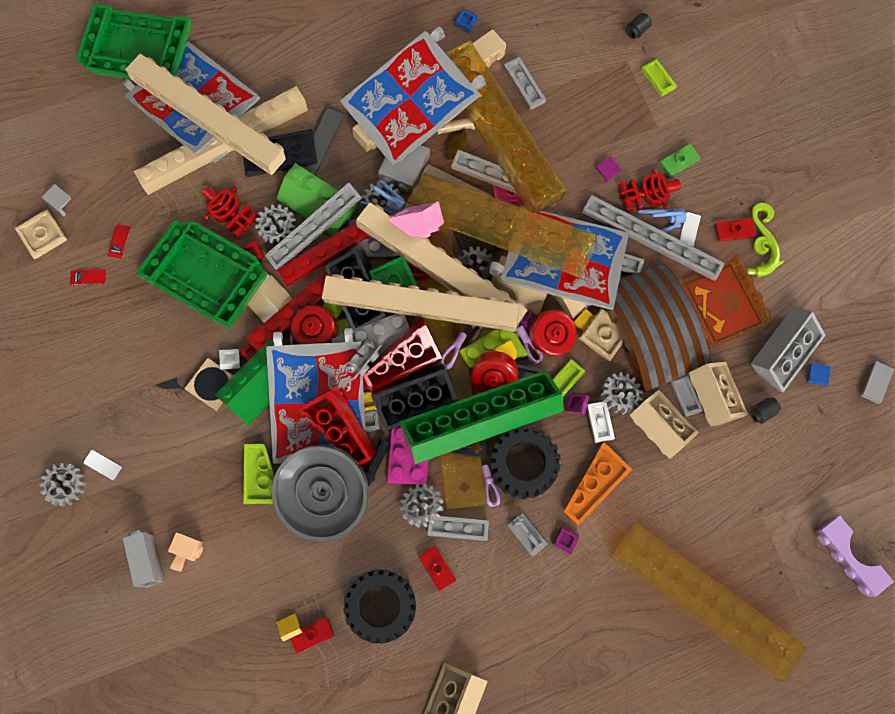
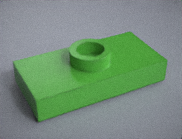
(679, 160)

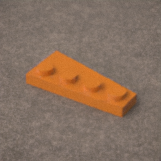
(599, 480)

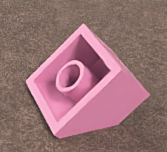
(419, 219)

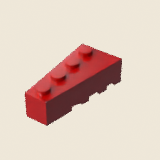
(403, 357)
(339, 424)

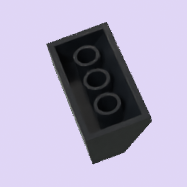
(356, 265)
(414, 395)

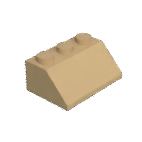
(530, 298)
(717, 393)
(664, 424)
(455, 692)

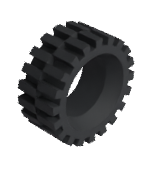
(518, 487)
(353, 612)

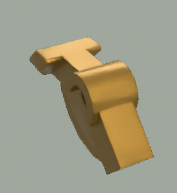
(458, 143)

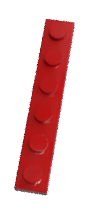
(322, 254)
(282, 319)

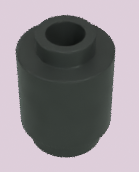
(638, 26)
(765, 410)

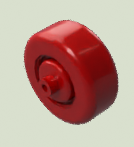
(313, 325)
(552, 333)
(493, 370)

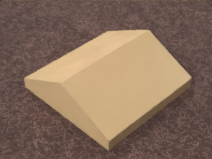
(269, 299)

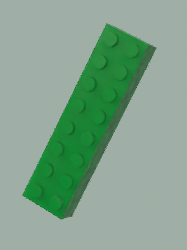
(481, 416)

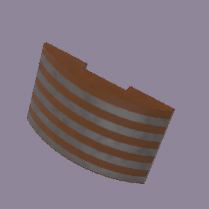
(659, 327)

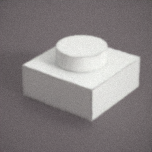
(229, 359)

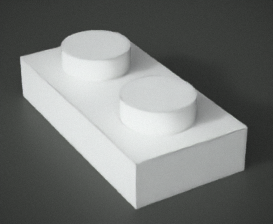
(600, 422)

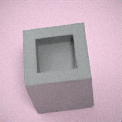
(56, 199)

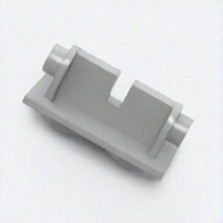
(359, 365)
(527, 535)

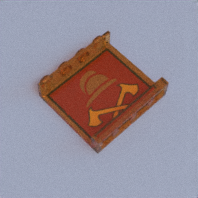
(728, 305)

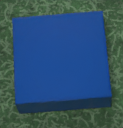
(466, 20)
(819, 374)

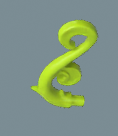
(767, 239)

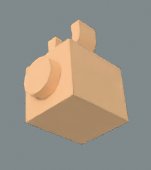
(184, 548)

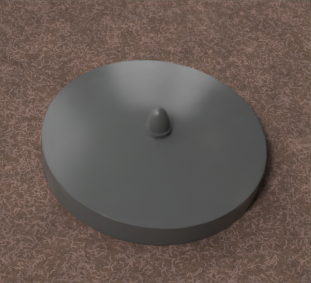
(320, 492)

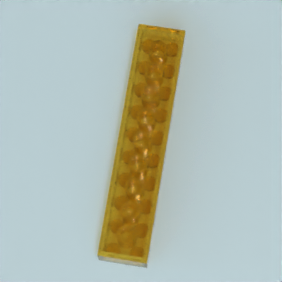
(508, 136)
(507, 225)
(708, 602)

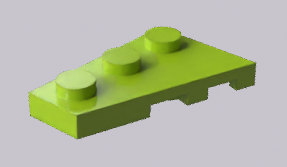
(489, 343)
(257, 475)

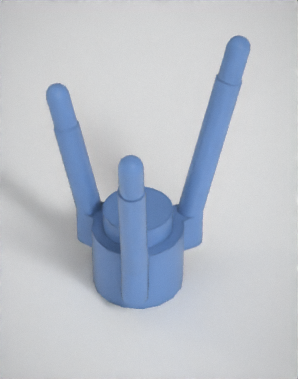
(394, 203)
(674, 216)

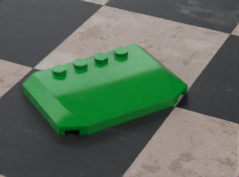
(118, 37)
(203, 272)

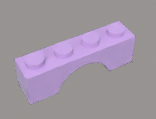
(837, 536)

